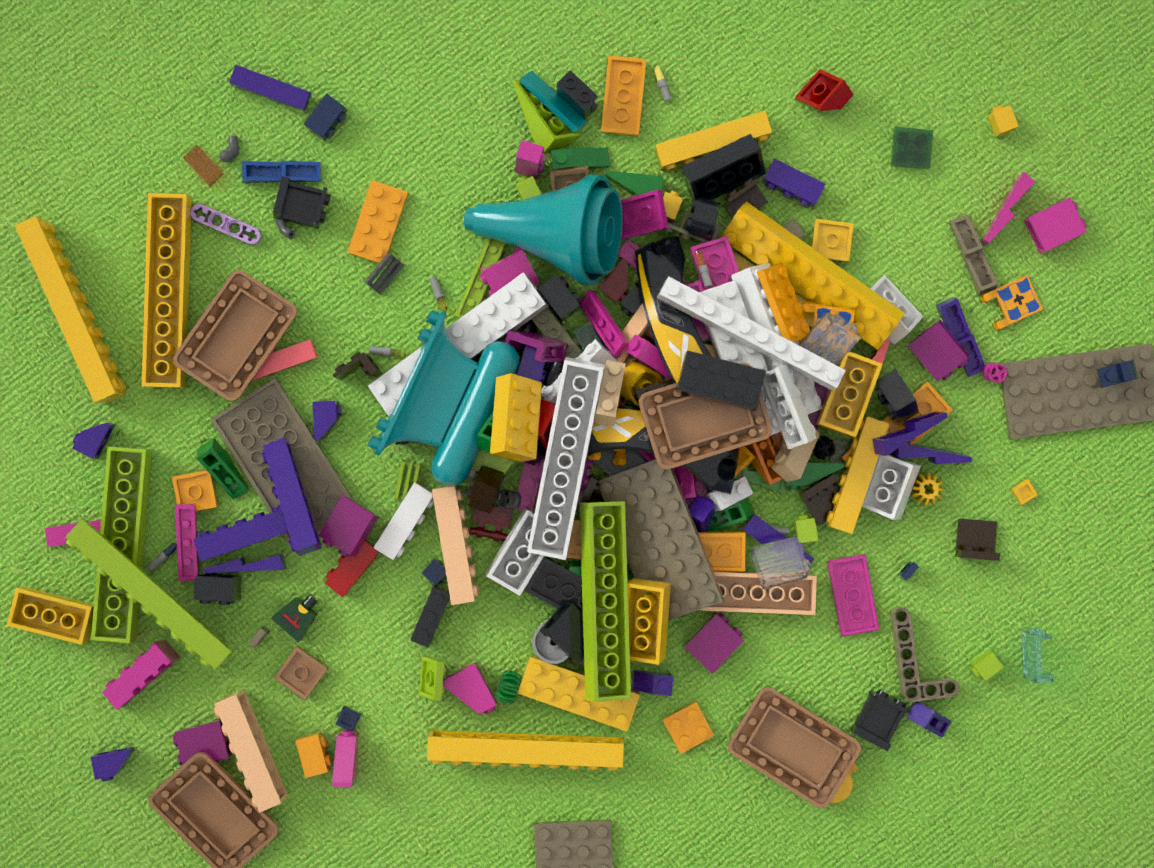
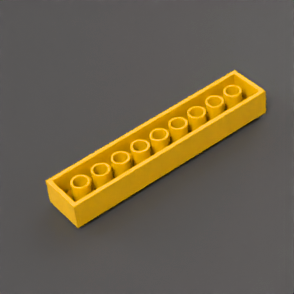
(812, 273)
(166, 288)
(70, 310)
(525, 749)

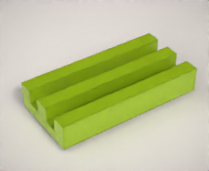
(400, 477)

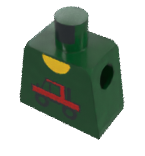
(297, 616)

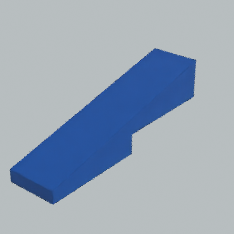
(273, 171)

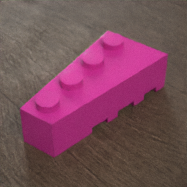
(140, 674)

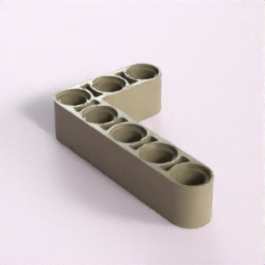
(911, 662)

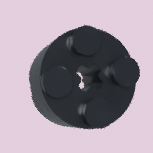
(703, 219)

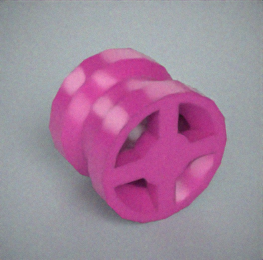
(999, 374)

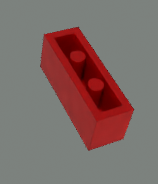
(351, 569)

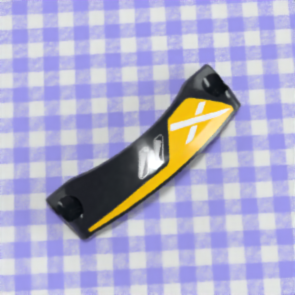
(670, 327)
(630, 432)

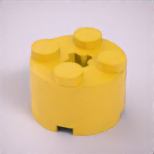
(637, 377)

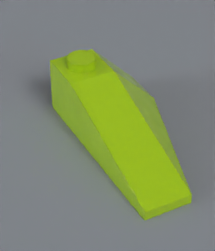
(544, 125)

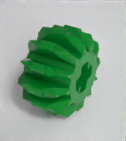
(508, 687)

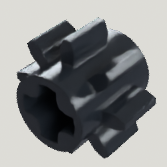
(824, 447)

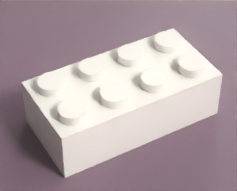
(513, 564)

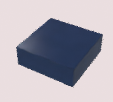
(908, 570)
(434, 572)
(348, 718)

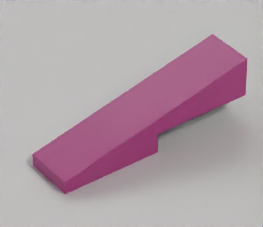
(1004, 214)

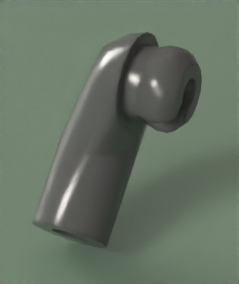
(232, 151)
(284, 230)

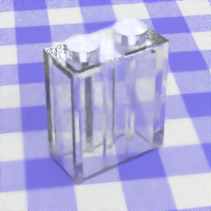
(831, 338)
(780, 562)

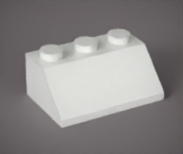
(912, 316)
(890, 486)

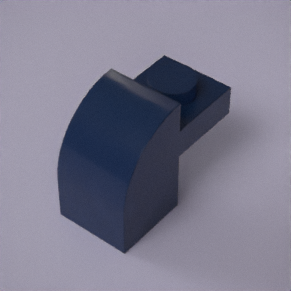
(1117, 373)

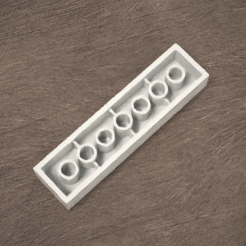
(761, 313)
(731, 349)

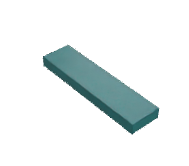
(553, 101)

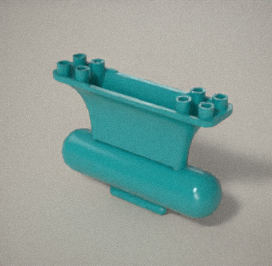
(446, 401)

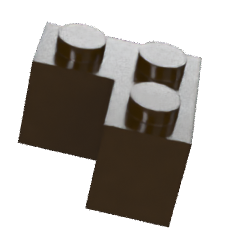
(484, 489)

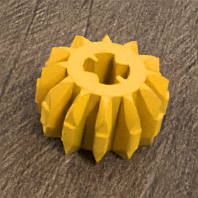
(933, 487)

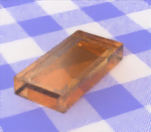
(203, 165)

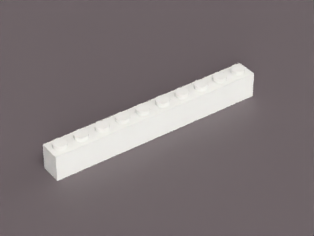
(751, 333)

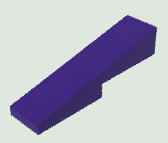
(270, 88)
(956, 323)
(913, 427)
(934, 455)
(765, 533)
(239, 565)

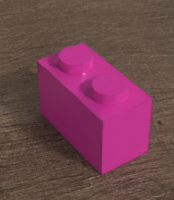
(530, 159)

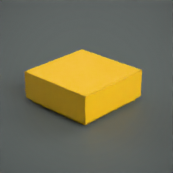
(1024, 492)

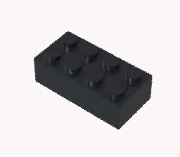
(724, 169)
(720, 380)
(556, 584)

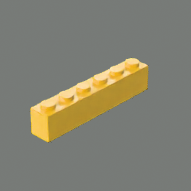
(700, 143)
(857, 476)

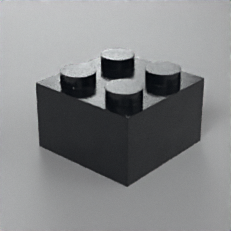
(559, 298)
(896, 397)
(217, 587)

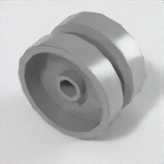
(547, 649)

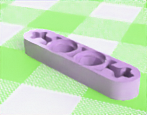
(226, 224)

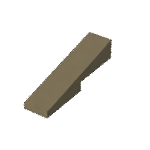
(973, 256)

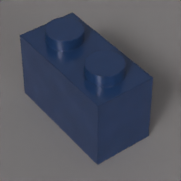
(326, 117)

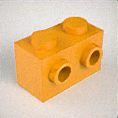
(313, 754)

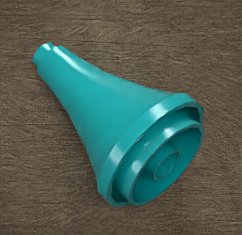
(567, 227)

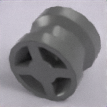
(509, 499)

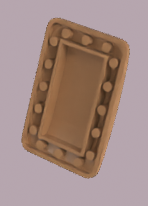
(235, 335)
(695, 428)
(794, 747)
(213, 813)

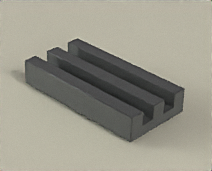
(381, 283)

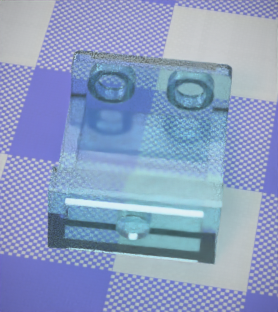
(1032, 656)

